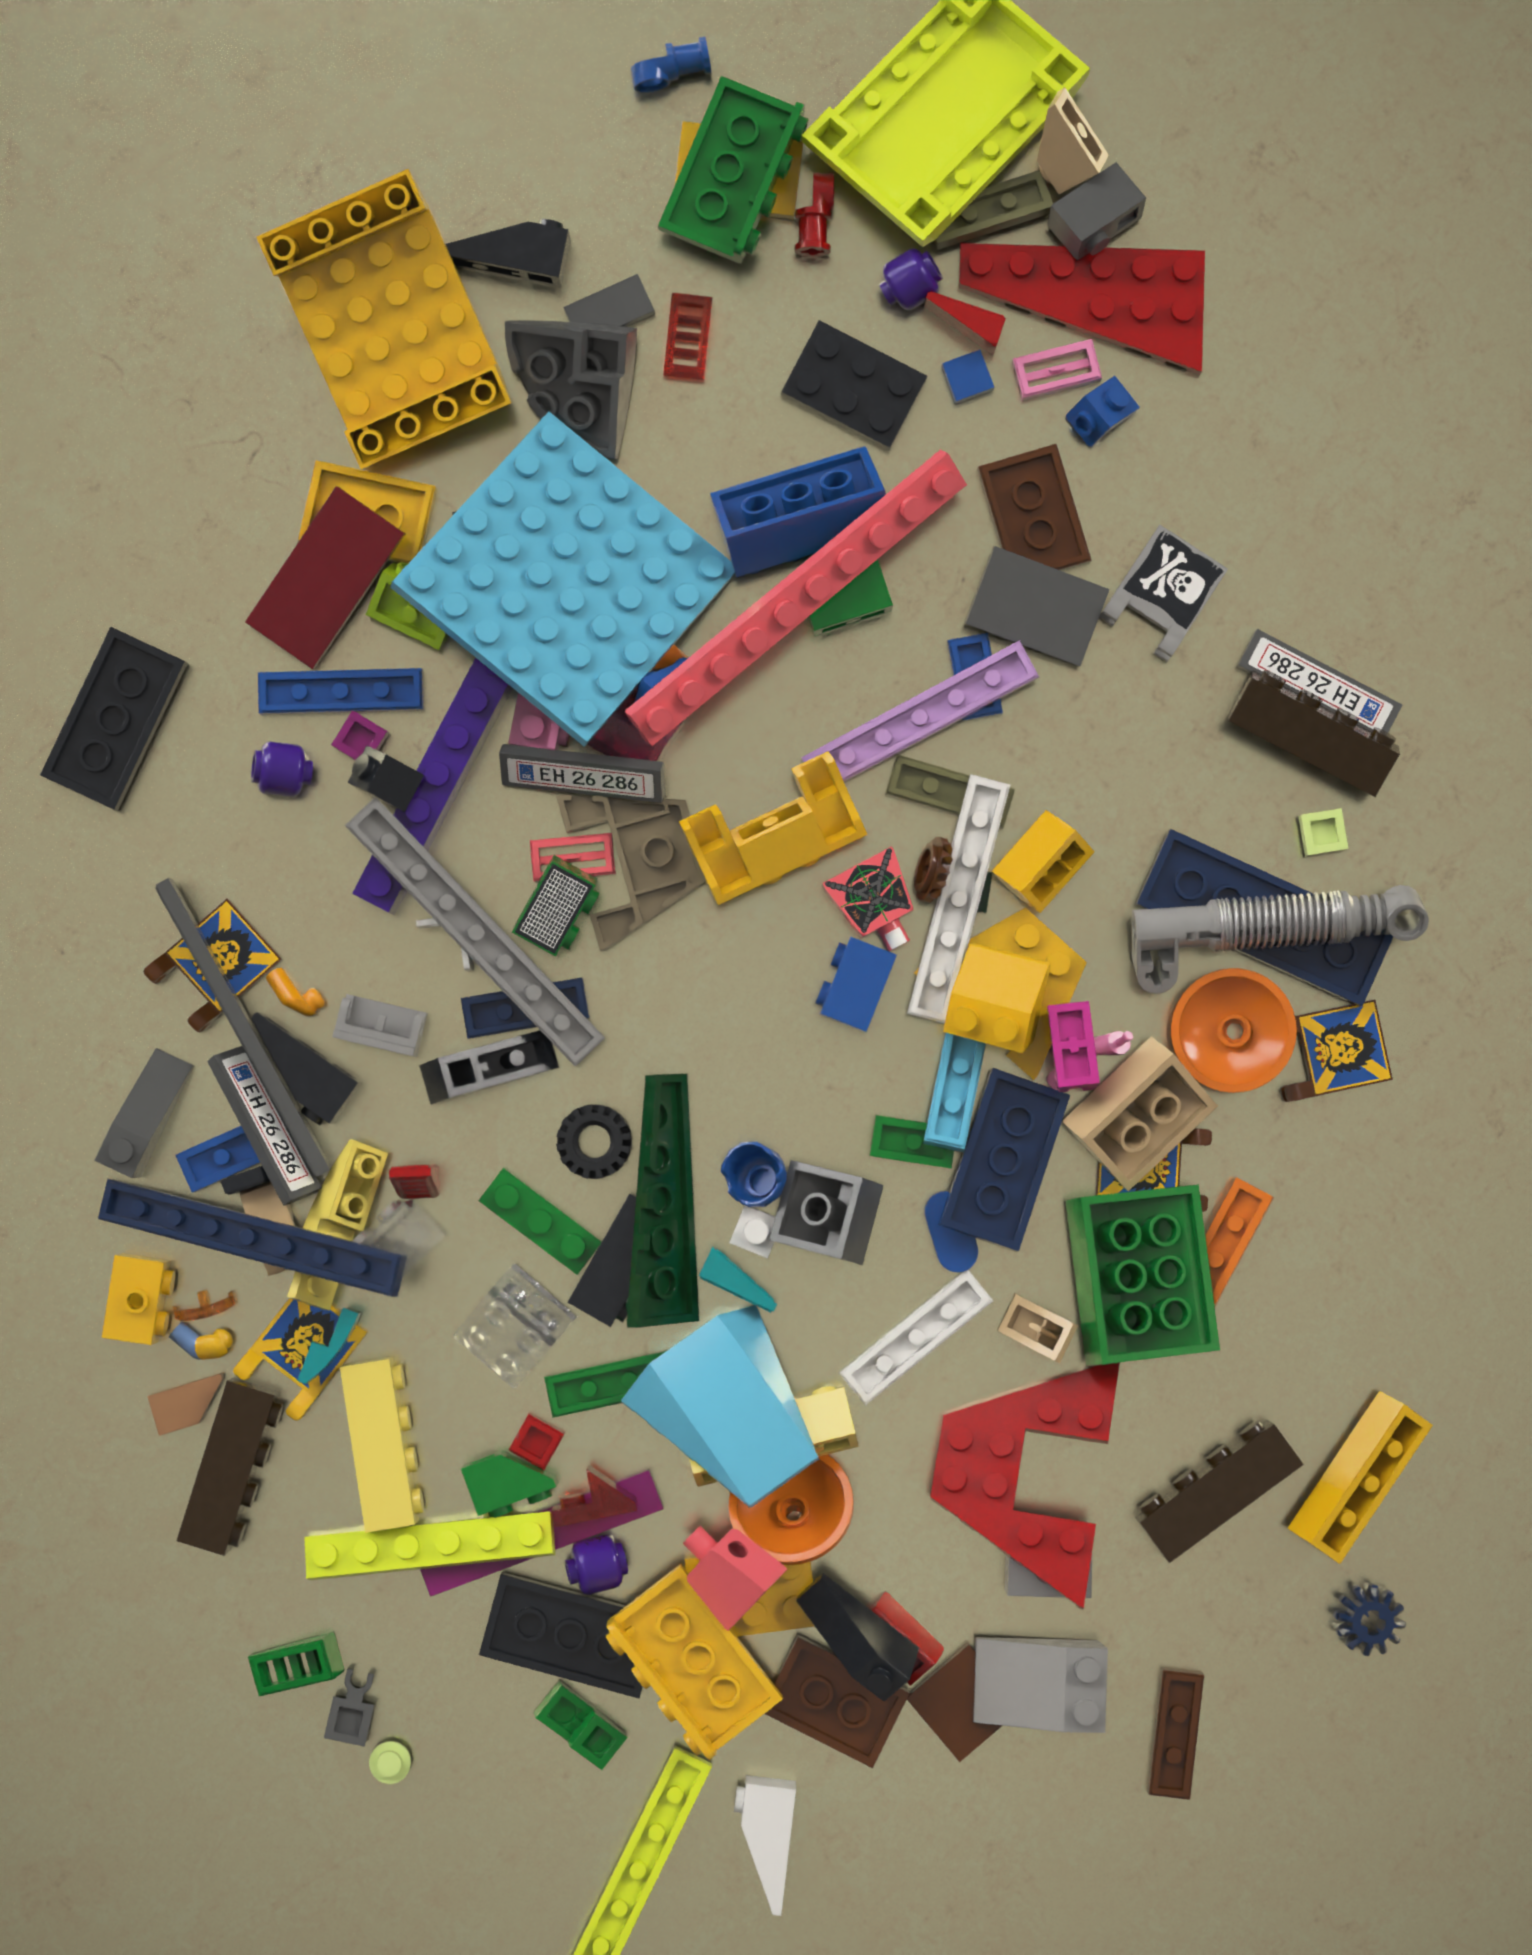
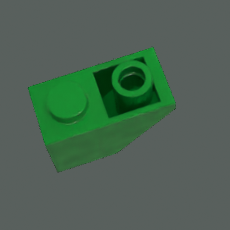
(503, 1480)

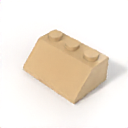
(1140, 1113)

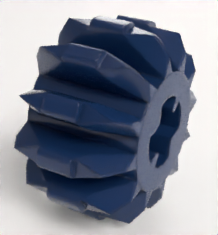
(1379, 1605)

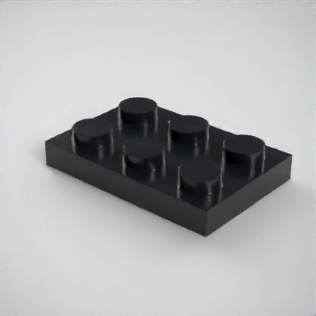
(854, 385)

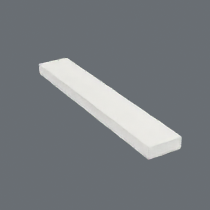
(960, 898)

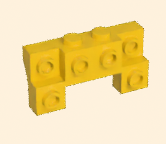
(779, 839)

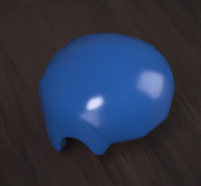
(754, 1174)

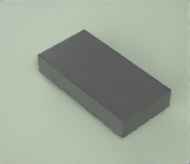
(615, 305)

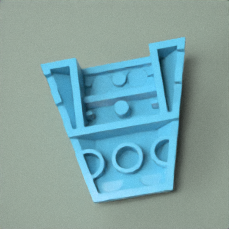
(727, 1406)

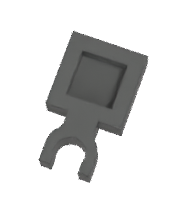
(350, 1717)

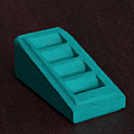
(728, 1276)

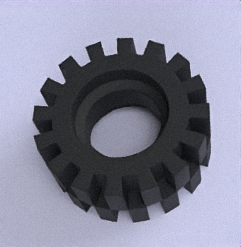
(569, 1149)

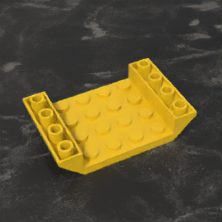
(386, 318)

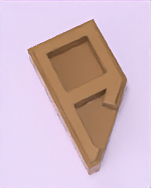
(183, 1404)

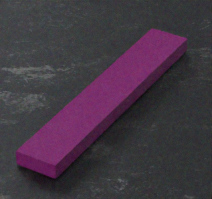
(639, 1484)

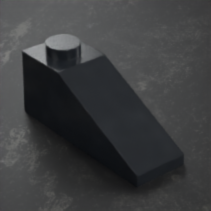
(519, 251)
(487, 1066)
(311, 1077)
(606, 1280)
(860, 1639)

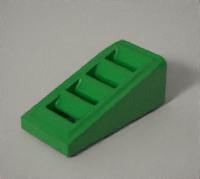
(321, 1655)

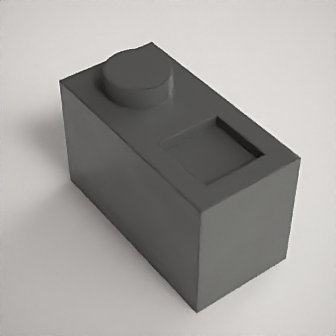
(1096, 212)

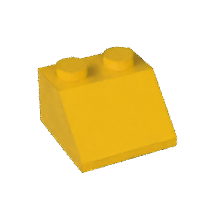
(997, 998)

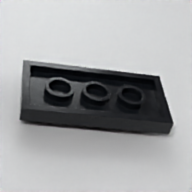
(113, 718)
(556, 1634)

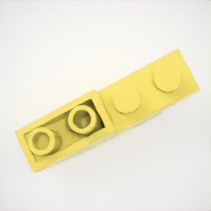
(339, 1212)

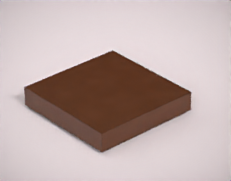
(947, 1704)

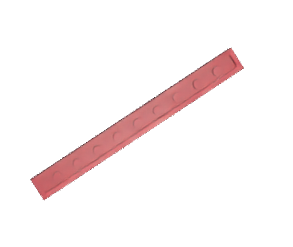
(795, 598)

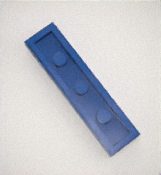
(340, 691)

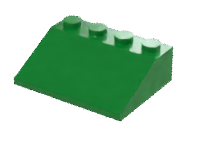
(1142, 1275)

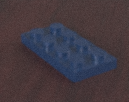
(1004, 1160)

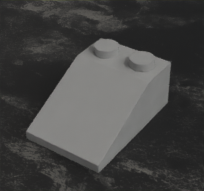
(1041, 1684)

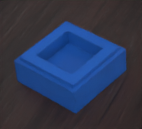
(967, 376)

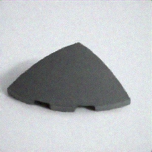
(577, 375)

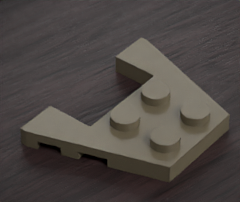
(650, 852)

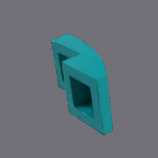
(321, 1355)

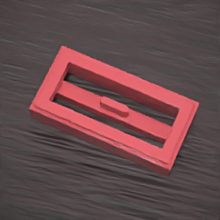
(607, 854)

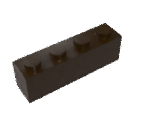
(1314, 732)
(229, 1465)
(1218, 1490)

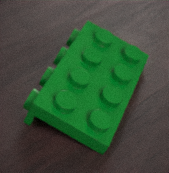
(733, 170)

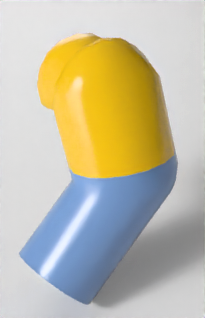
(203, 1346)

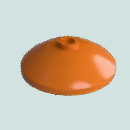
(1227, 999)
(826, 1510)

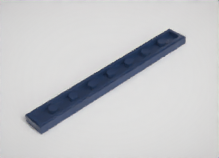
(253, 1237)

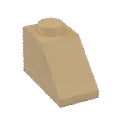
(1068, 145)

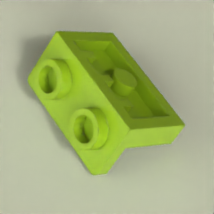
(399, 614)

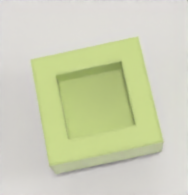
(1323, 832)

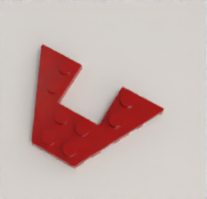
(982, 1462)

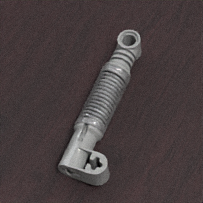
(1277, 920)

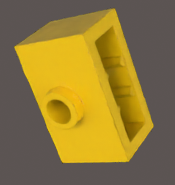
(1043, 847)
(138, 1299)

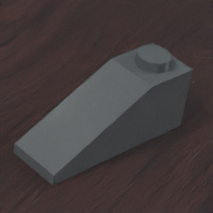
(144, 1115)

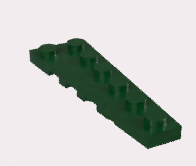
(664, 1247)

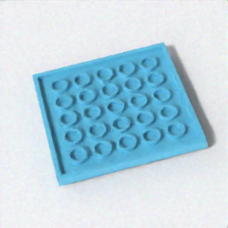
(564, 578)

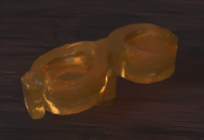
(205, 1310)

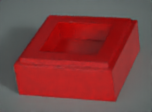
(536, 1441)

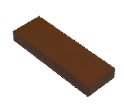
(1175, 1733)

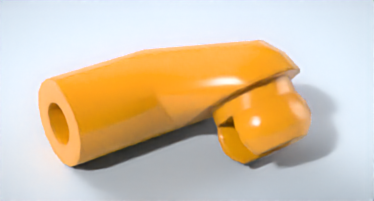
(292, 998)

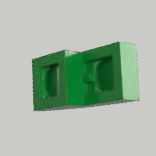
(580, 1724)

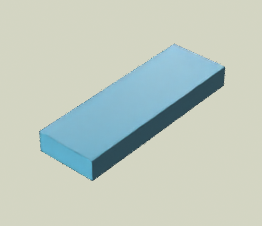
(954, 1093)

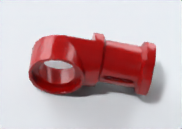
(814, 218)

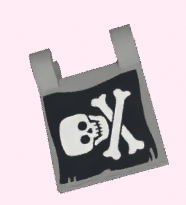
(1167, 587)

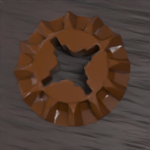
(933, 869)

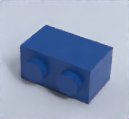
(856, 985)

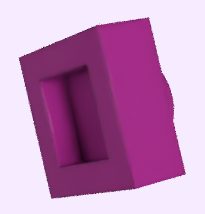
(357, 734)

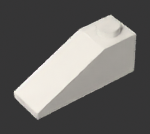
(767, 1826)

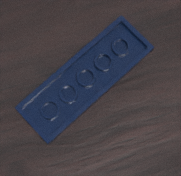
(1196, 873)

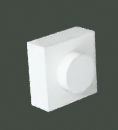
(754, 1231)

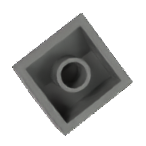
(826, 1212)

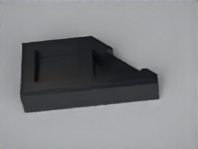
(244, 1180)

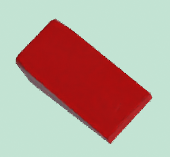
(972, 321)

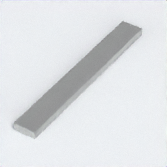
(474, 931)

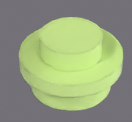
(390, 1762)

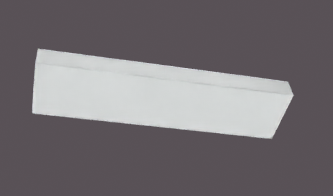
(916, 1336)

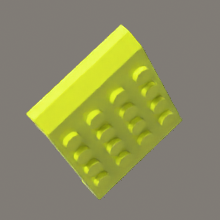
(945, 111)

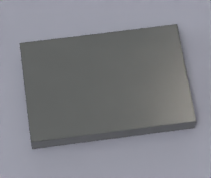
(1037, 606)

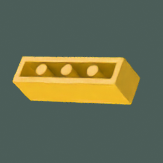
(1360, 1476)

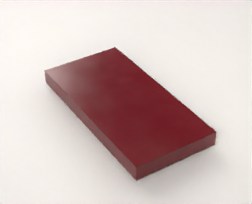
(325, 577)

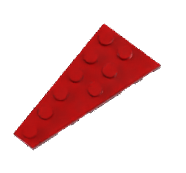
(1119, 295)

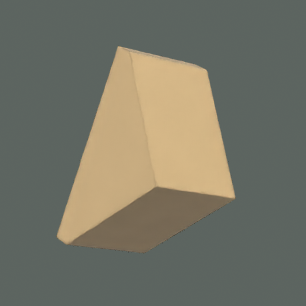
(1038, 1328)

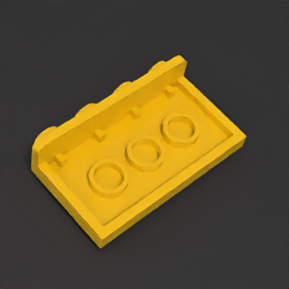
(691, 1663)

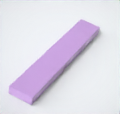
(930, 711)

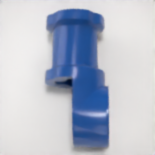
(683, 59)

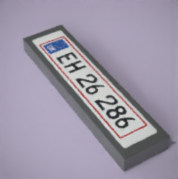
(1330, 685)
(582, 773)
(264, 1126)

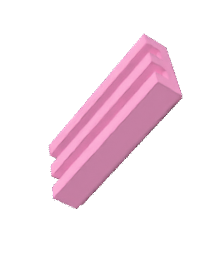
(1060, 385)

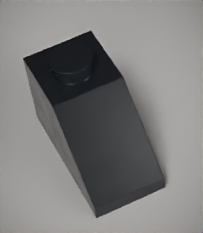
(385, 778)

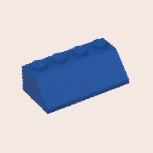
(795, 509)

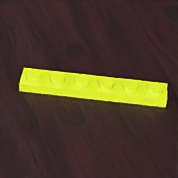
(430, 1546)
(644, 1854)

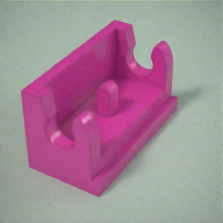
(1073, 1046)

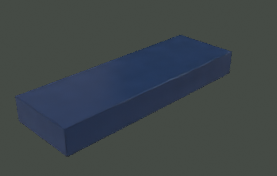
(498, 1014)

